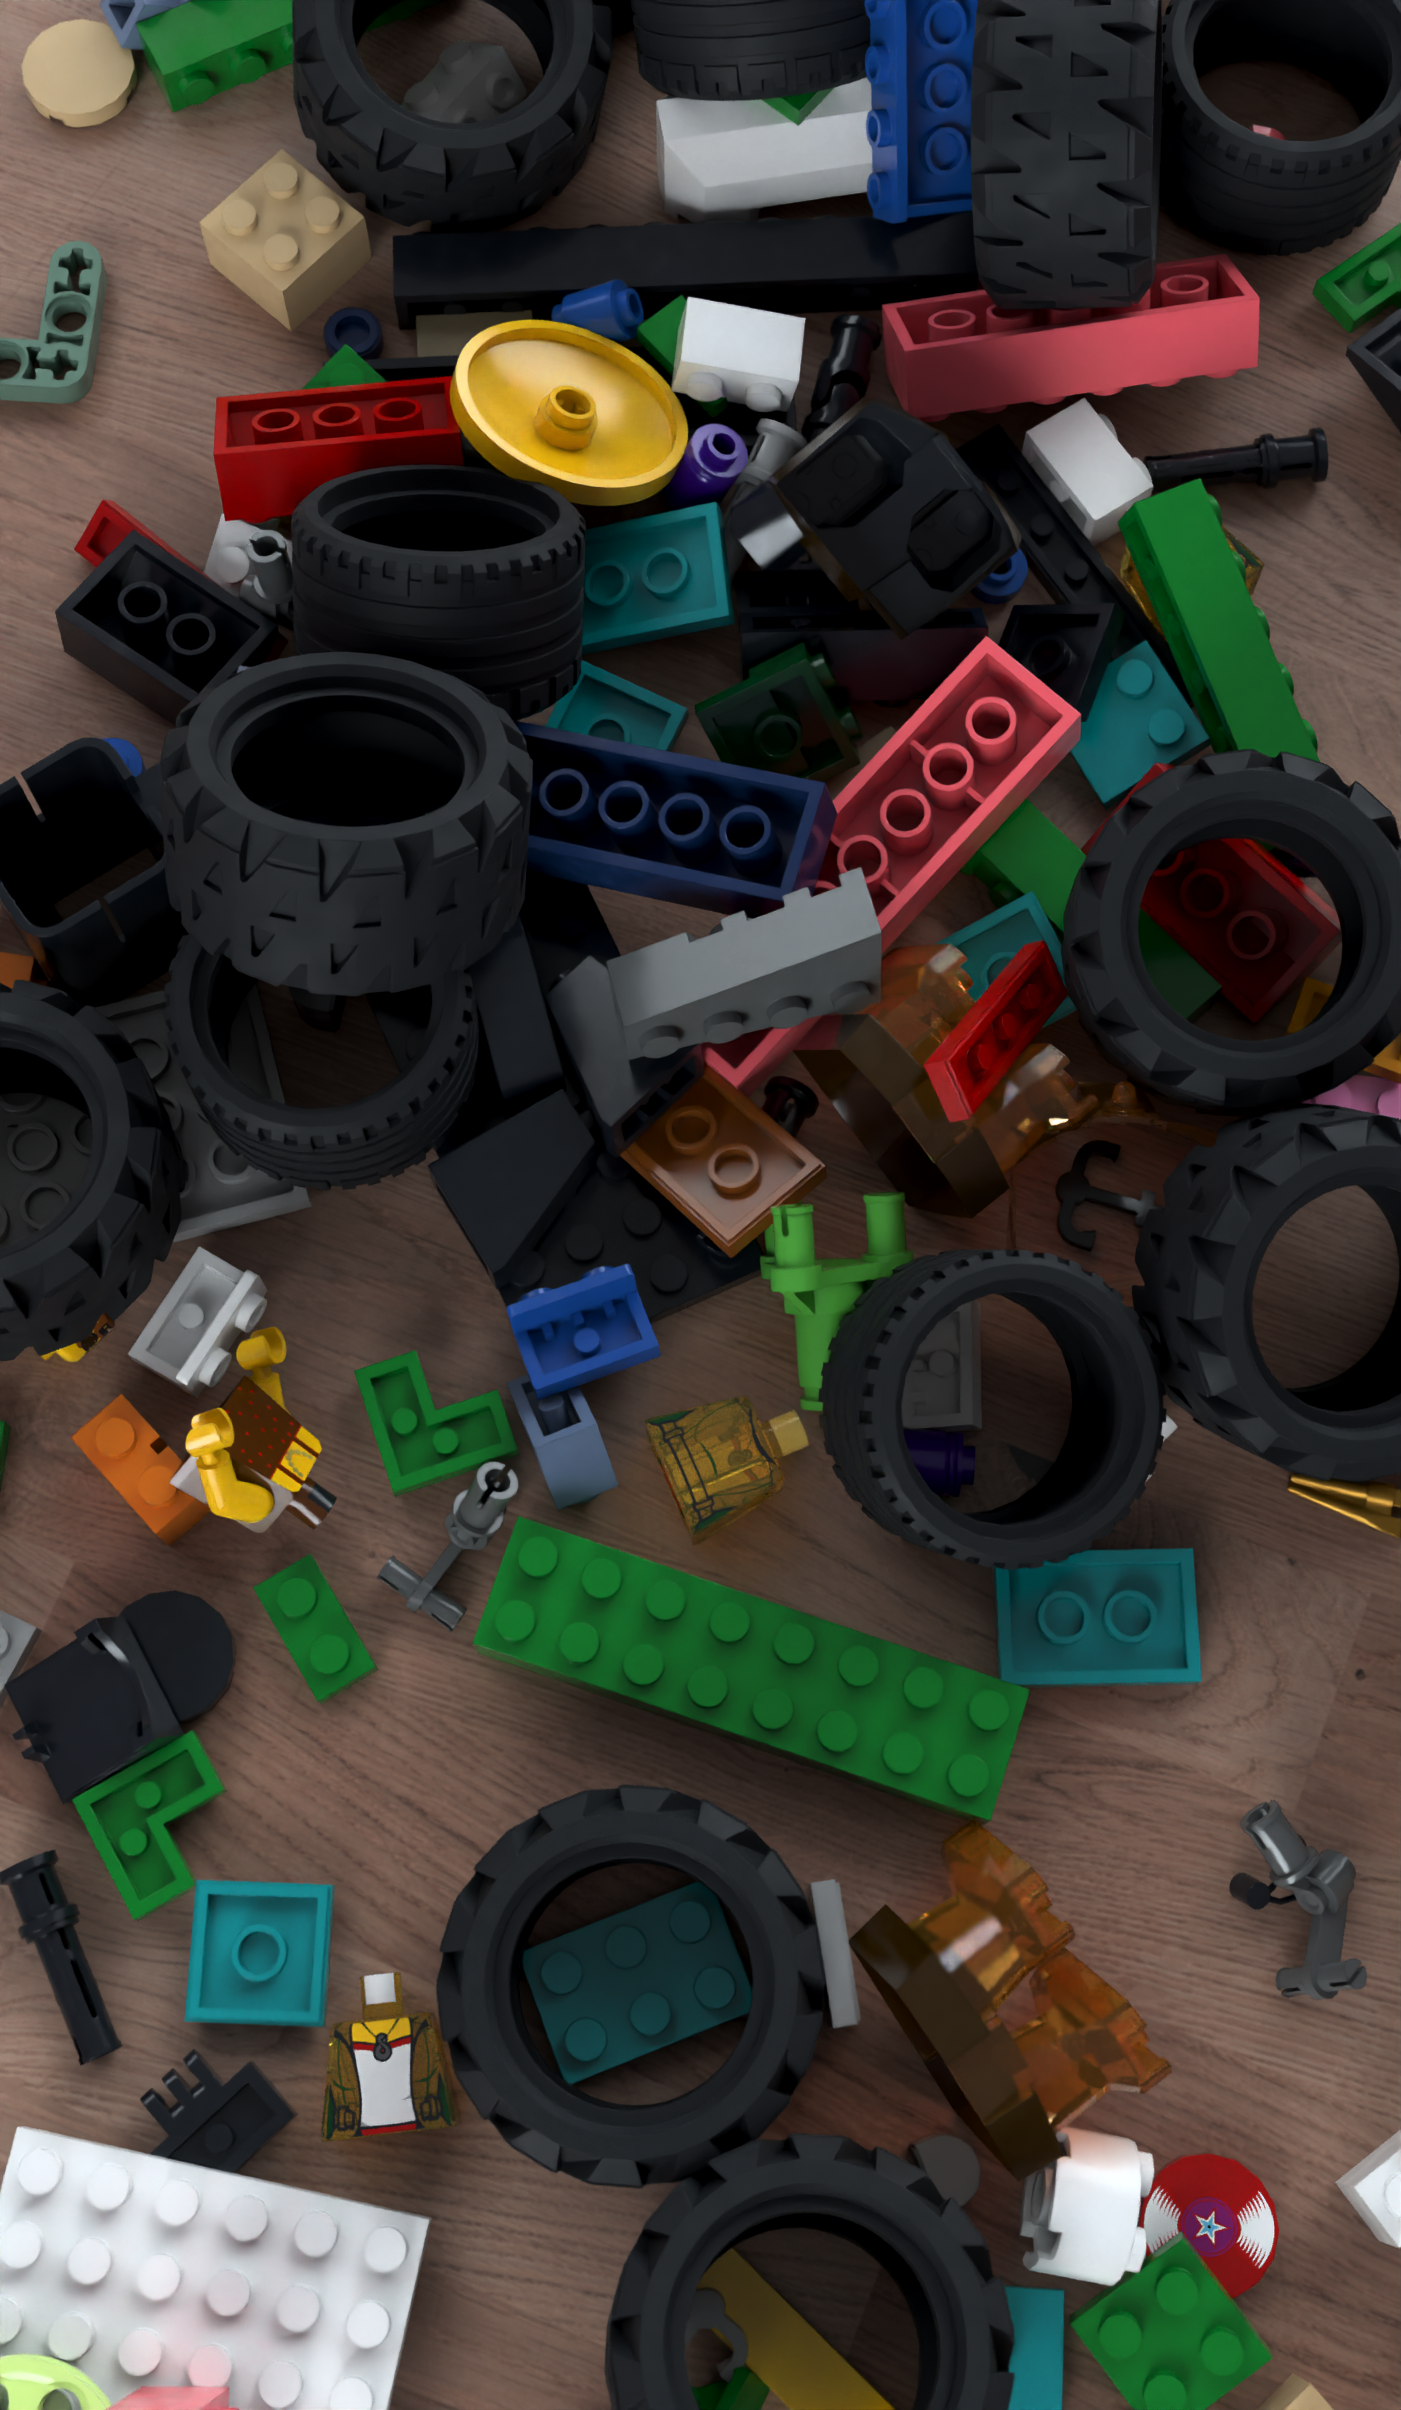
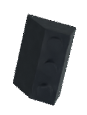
(160, 627)

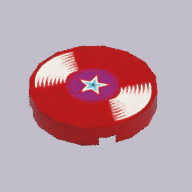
(1220, 2213)

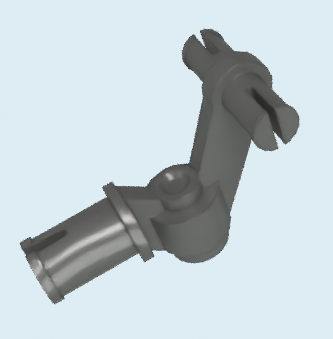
(272, 586)
(470, 1525)
(1321, 1888)

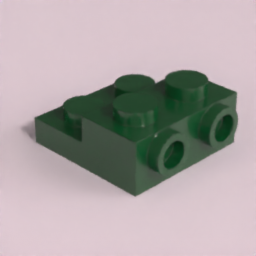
(784, 719)

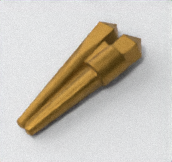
(1361, 1502)

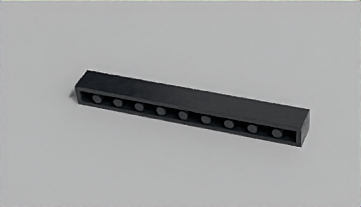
(749, 264)

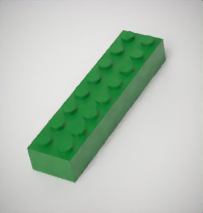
(752, 1671)

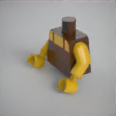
(250, 1452)

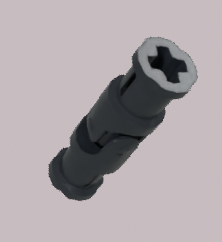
(844, 374)

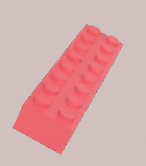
(927, 810)

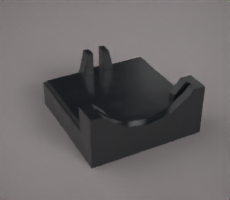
(92, 1708)

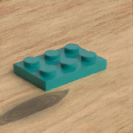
(655, 578)
(1099, 1620)
(637, 1981)

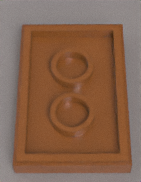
(724, 1162)

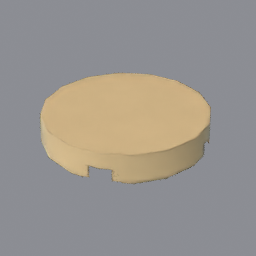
(79, 73)

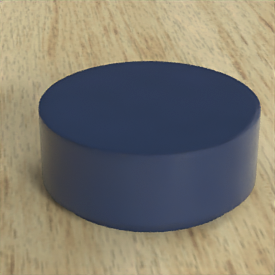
(355, 328)

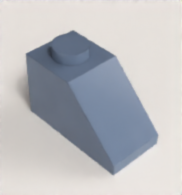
(564, 1443)

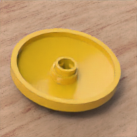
(568, 412)

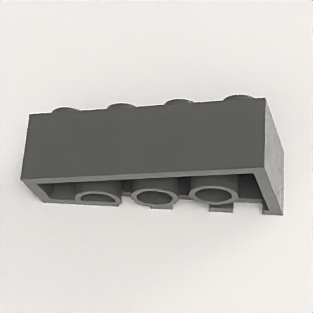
(752, 972)

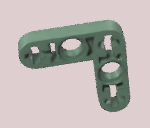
(55, 346)

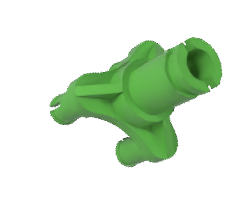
(825, 1288)

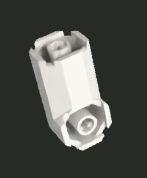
(746, 156)

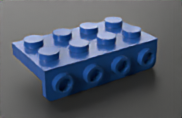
(920, 106)

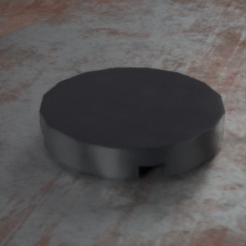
(185, 1648)

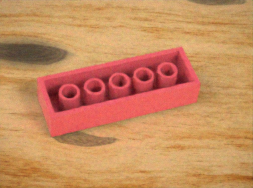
(978, 357)

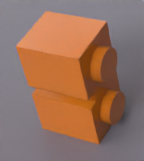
(124, 1452)

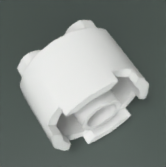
(1087, 2208)

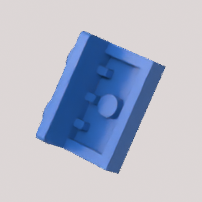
(582, 1330)

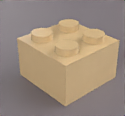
(286, 240)

